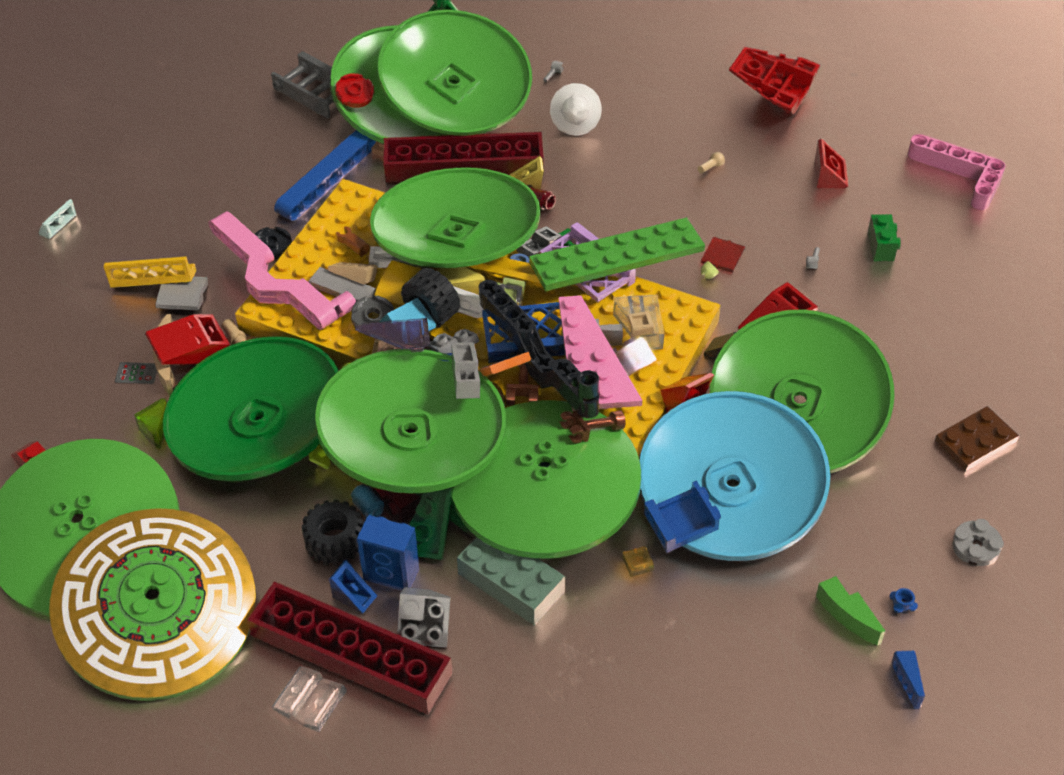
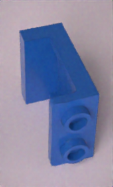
(683, 517)

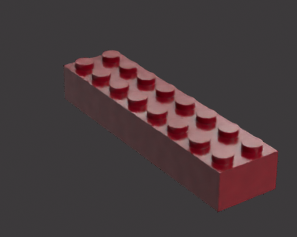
(422, 154)
(351, 647)

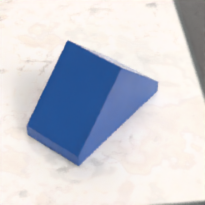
(351, 589)

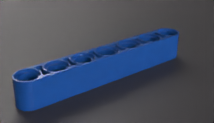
(324, 176)

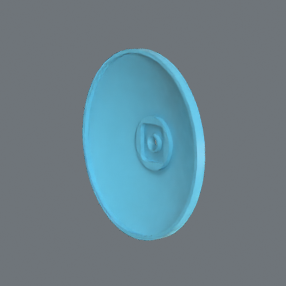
(744, 439)

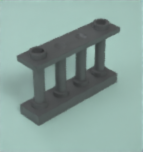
(316, 70)

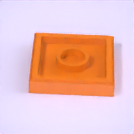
(505, 364)

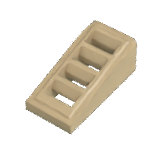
(357, 272)

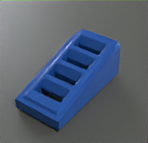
(908, 673)

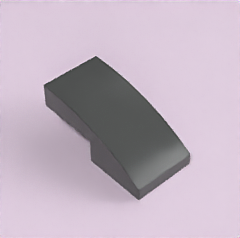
(540, 239)

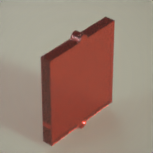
(723, 254)

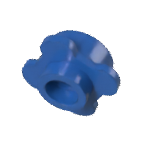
(905, 595)

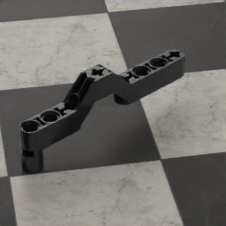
(577, 387)

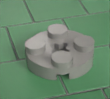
(983, 532)

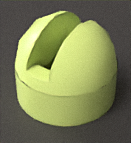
(709, 270)

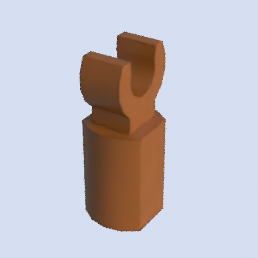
(353, 242)

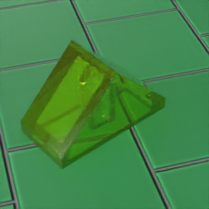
(151, 421)

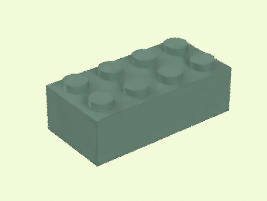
(517, 582)

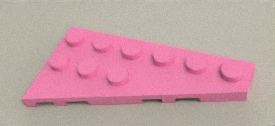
(591, 351)

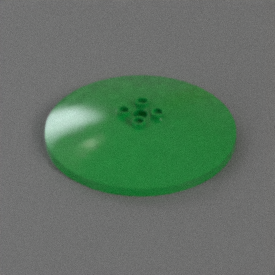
(216, 402)

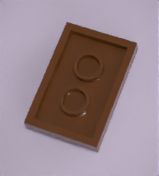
(976, 438)

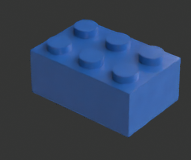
(388, 552)

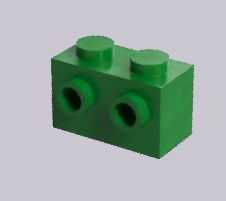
(883, 237)

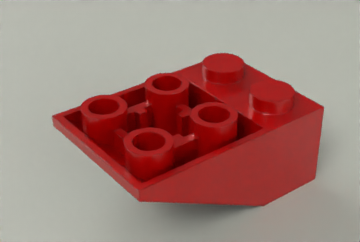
(781, 299)
(187, 339)

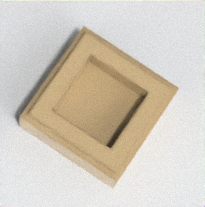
(640, 323)

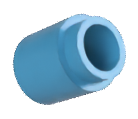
(367, 501)

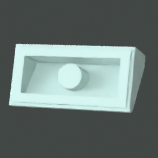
(58, 220)

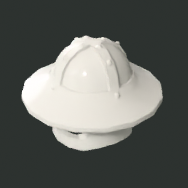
(575, 109)

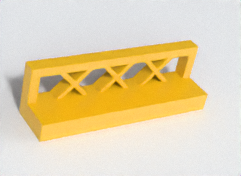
(508, 268)
(161, 273)

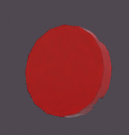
(354, 90)

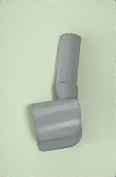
(555, 67)
(812, 261)

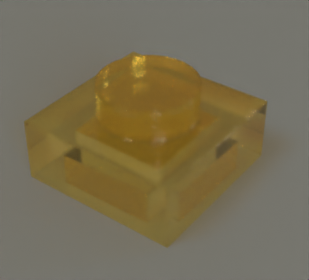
(638, 561)

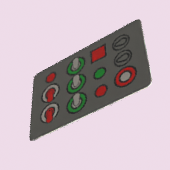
(136, 373)

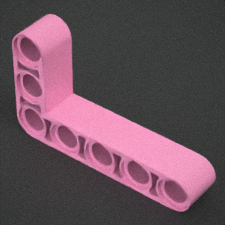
(961, 161)

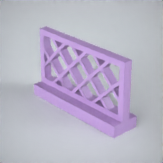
(581, 235)

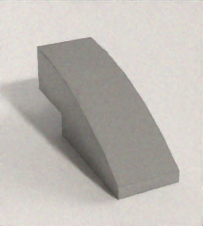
(465, 370)

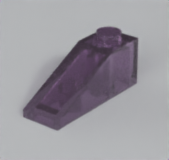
(405, 334)

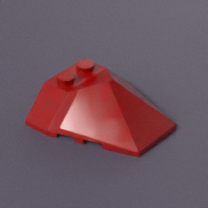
(775, 77)

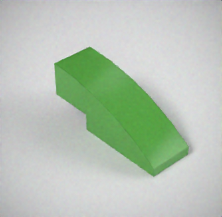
(850, 610)

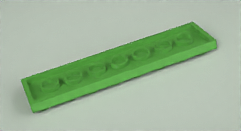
(616, 254)

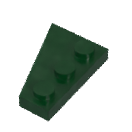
(432, 523)

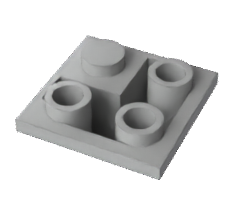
(424, 616)

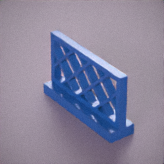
(553, 342)

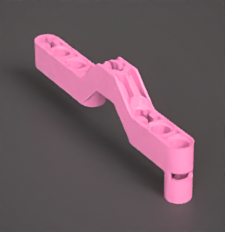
(277, 291)

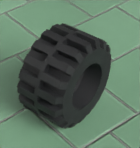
(434, 293)
(326, 518)

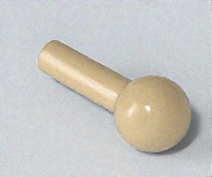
(716, 159)

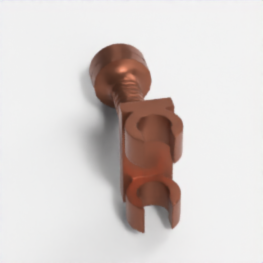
(522, 387)
(582, 428)

